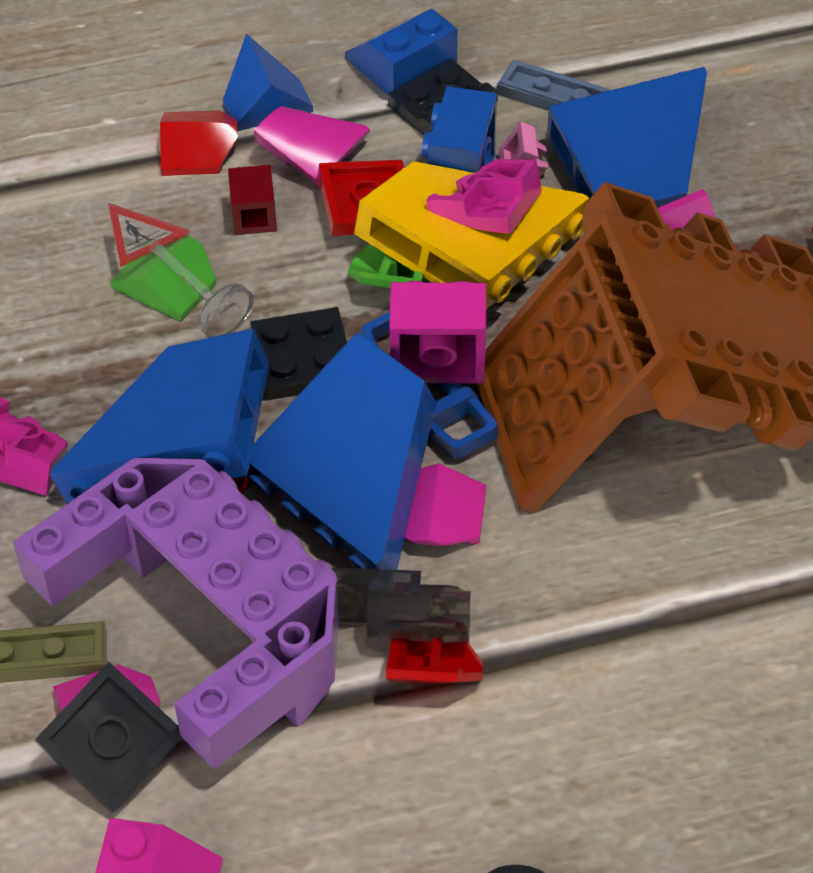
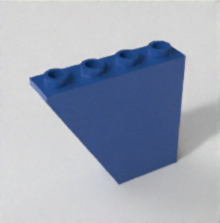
(632, 136)
(186, 405)
(351, 453)

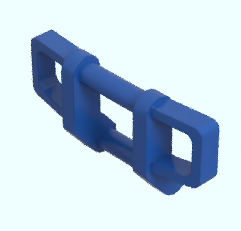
(455, 406)

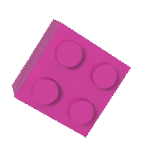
(439, 330)

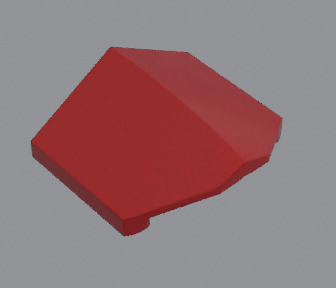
(196, 141)
(432, 662)

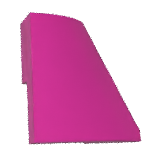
(308, 139)
(492, 197)
(27, 452)

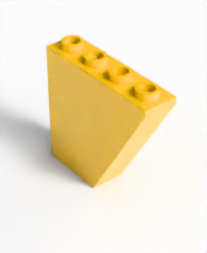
(446, 252)

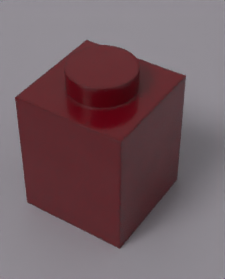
(252, 199)

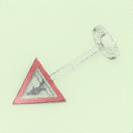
(140, 235)

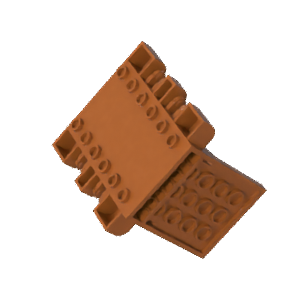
(649, 324)

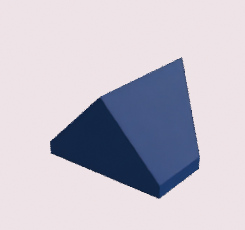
(261, 86)

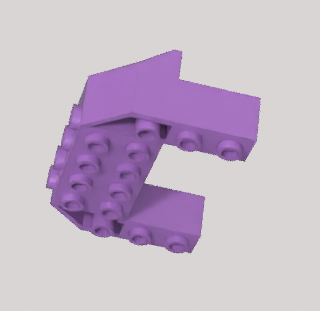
(231, 554)

